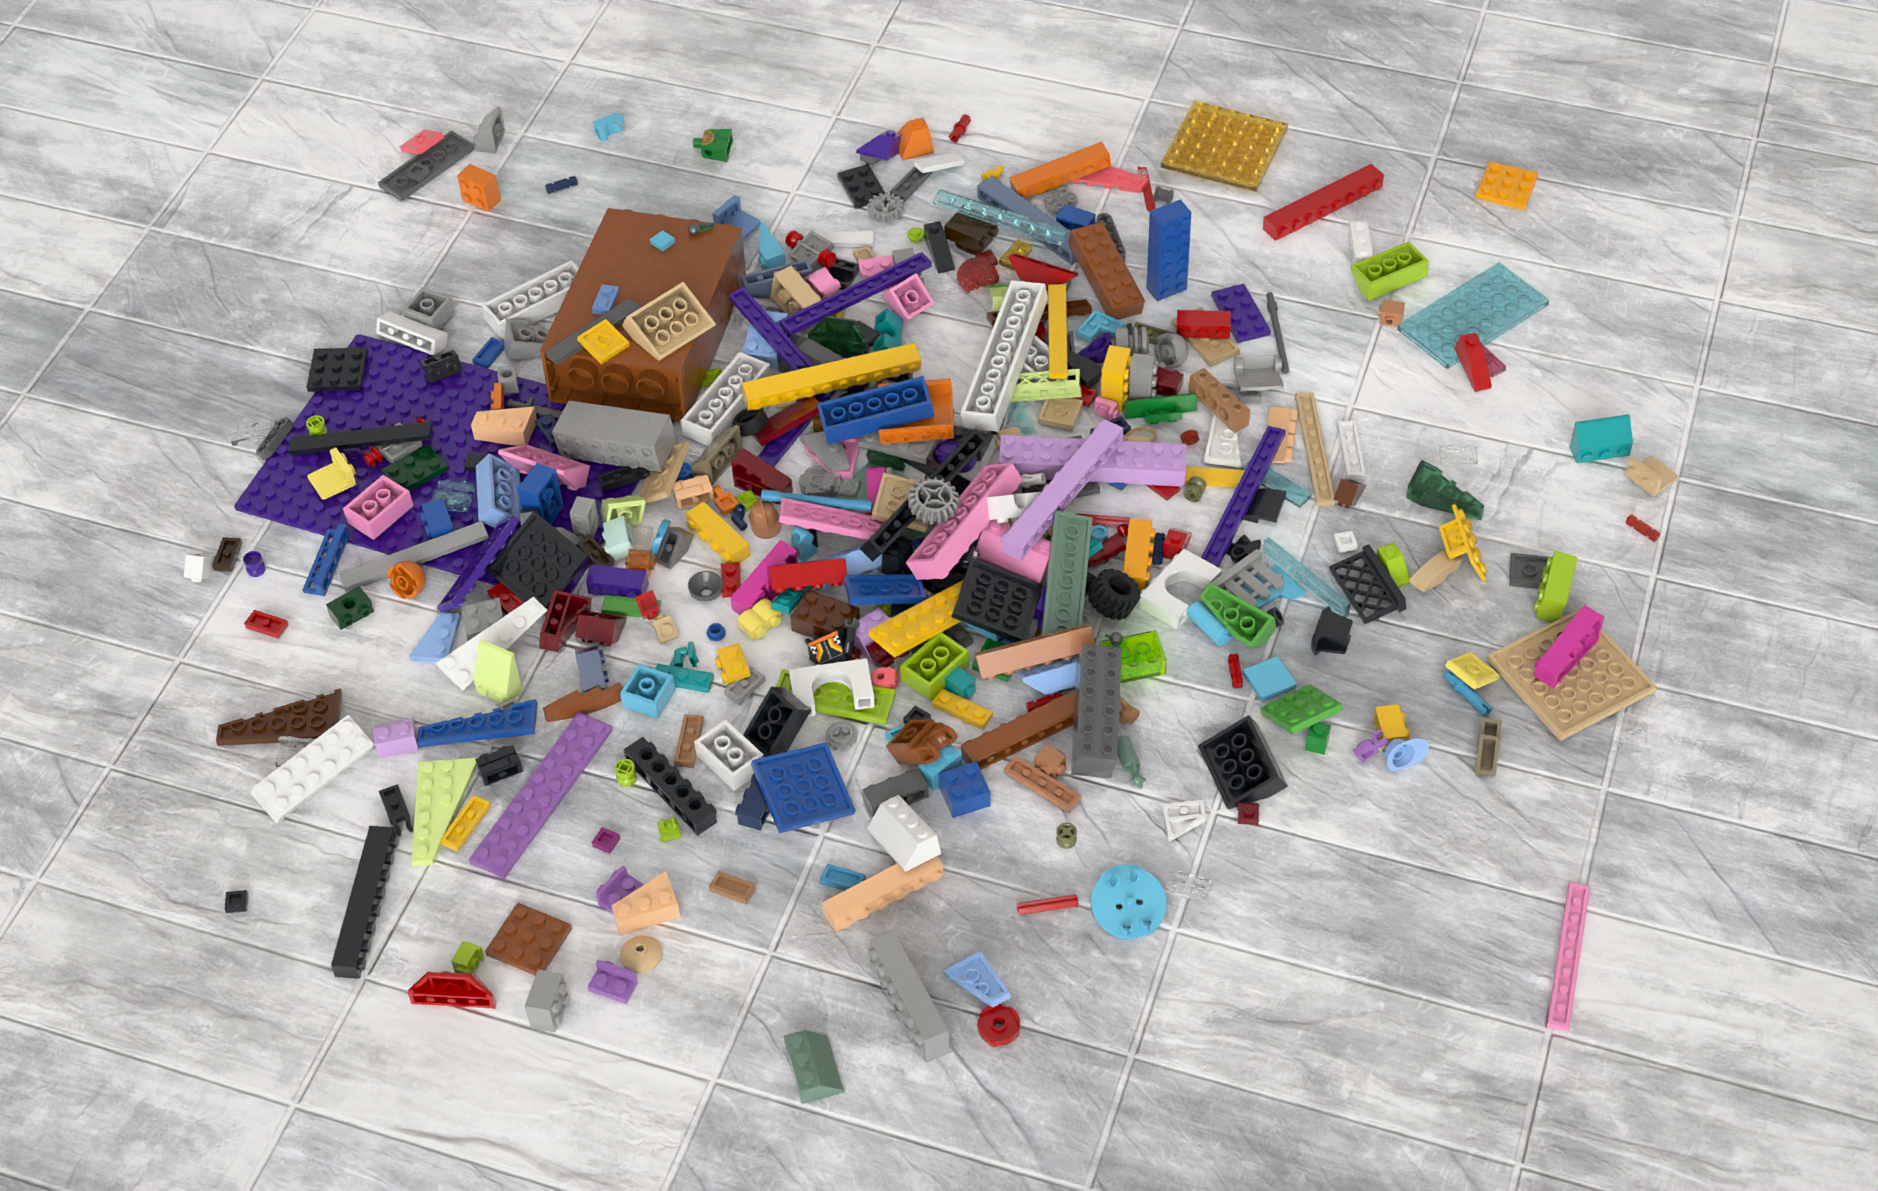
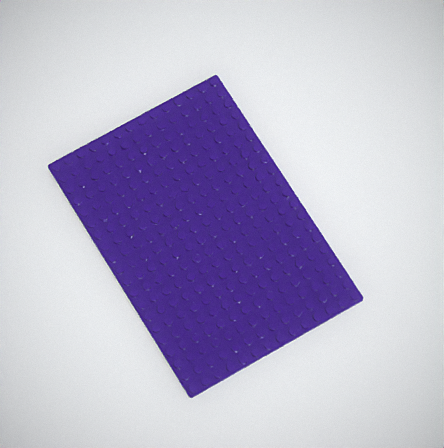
(397, 392)

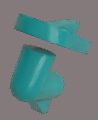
(680, 652)

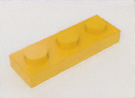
(962, 709)
(465, 823)

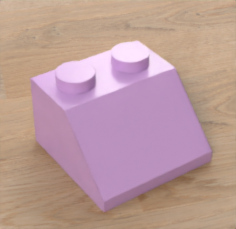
(866, 623)
(395, 737)

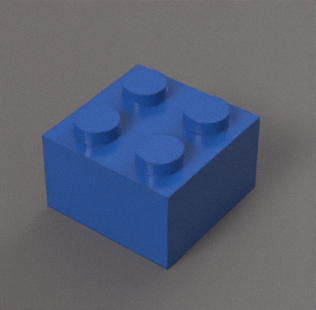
(964, 789)

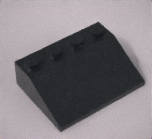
(1242, 764)

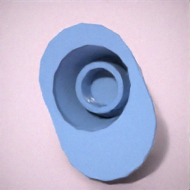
(1405, 753)

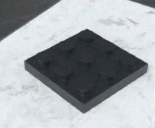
(337, 369)

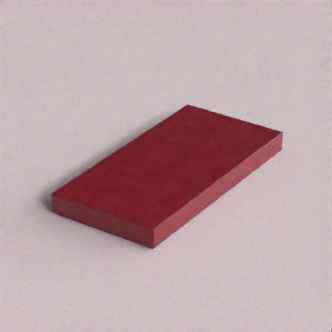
(788, 419)

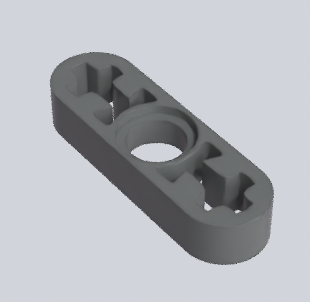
(274, 438)

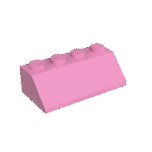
(1032, 567)

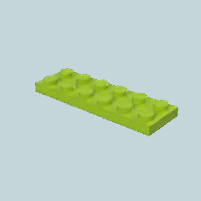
(837, 700)

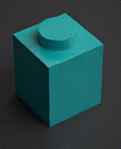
(960, 683)

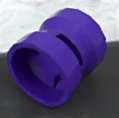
(254, 563)

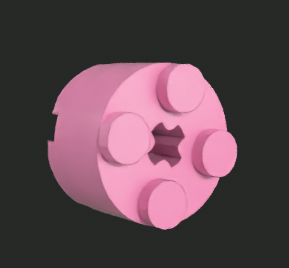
(823, 283)

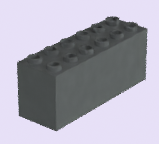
(1096, 711)

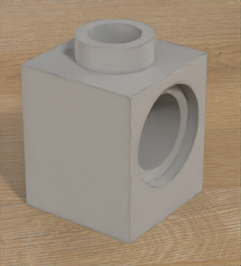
(508, 377)

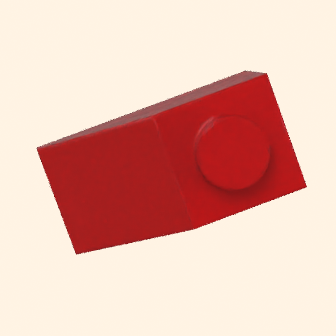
(1175, 542)

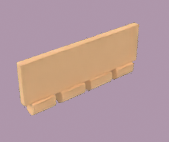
(1285, 419)

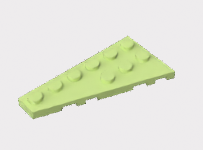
(438, 798)

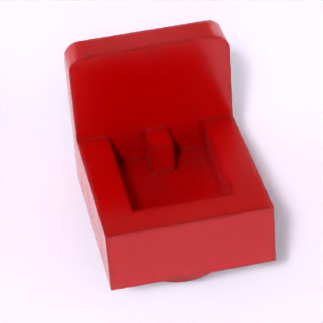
(648, 605)

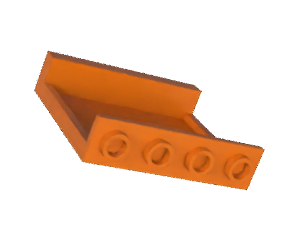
(928, 429)

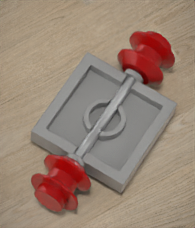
(811, 247)
(392, 452)

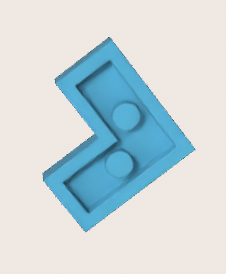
(1097, 323)

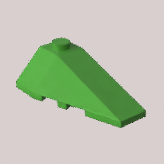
(1240, 618)

